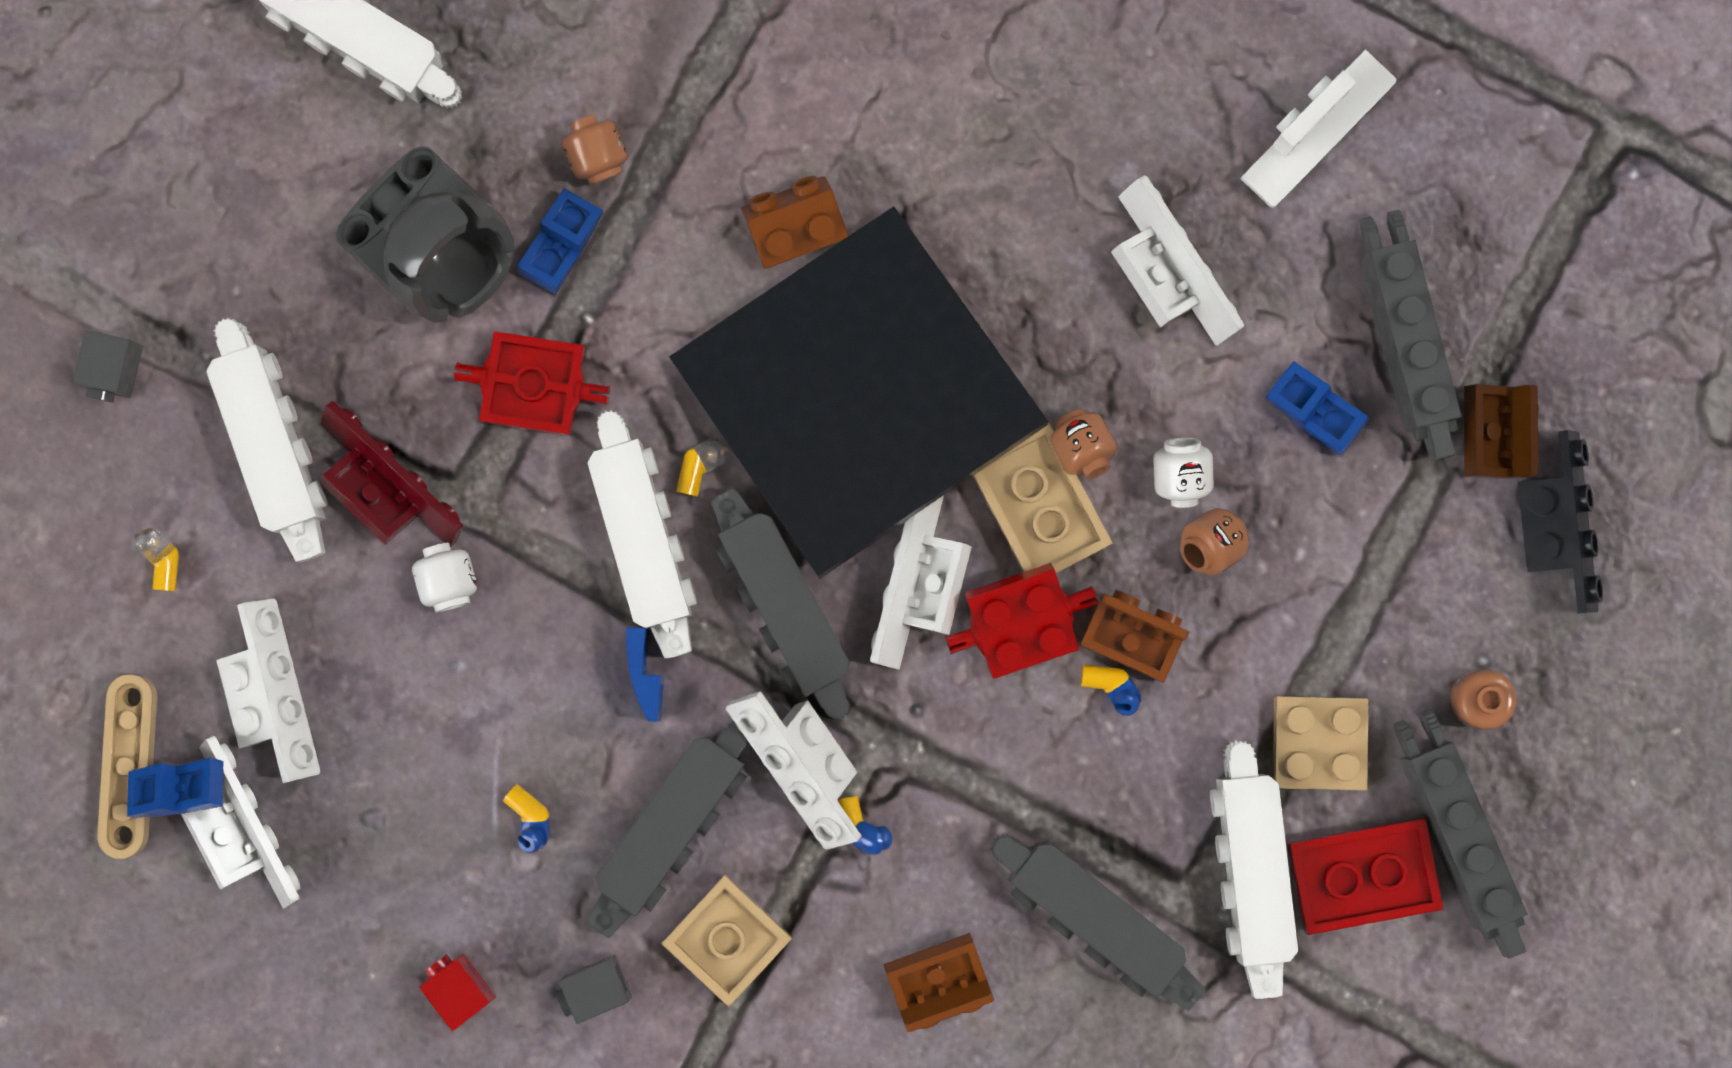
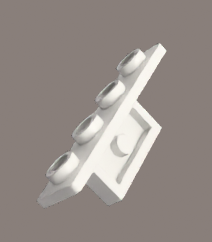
(1316, 130)
(1169, 269)
(921, 586)
(266, 693)
(803, 763)
(233, 836)

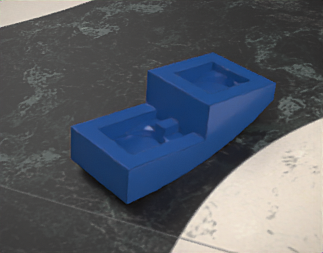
(560, 241)
(1317, 409)
(646, 687)
(175, 789)

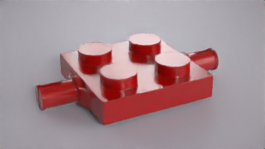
(532, 383)
(1021, 620)

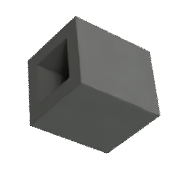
(107, 366)
(593, 990)

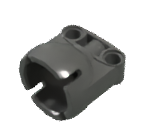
(429, 238)

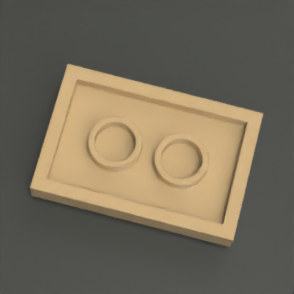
(1041, 506)

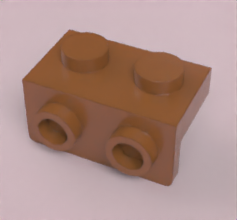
(794, 220)
(1134, 636)
(939, 983)

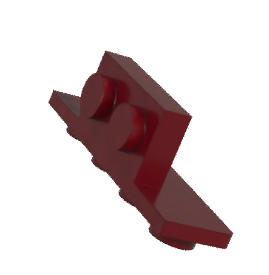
(378, 487)

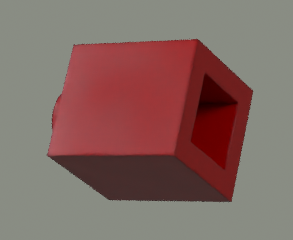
(456, 990)

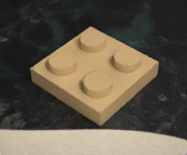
(1320, 743)
(727, 940)

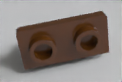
(1500, 431)

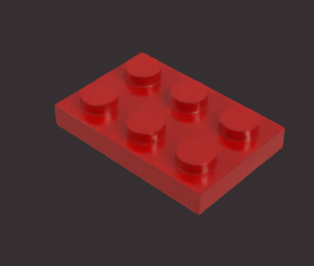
(1365, 876)

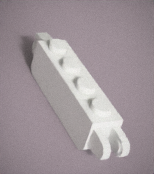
(371, 45)
(266, 441)
(640, 536)
(1256, 870)

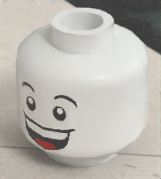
(1183, 471)
(444, 578)

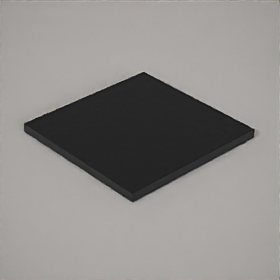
(858, 391)

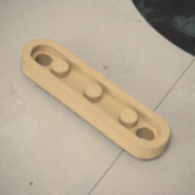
(126, 747)

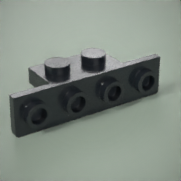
(1558, 523)

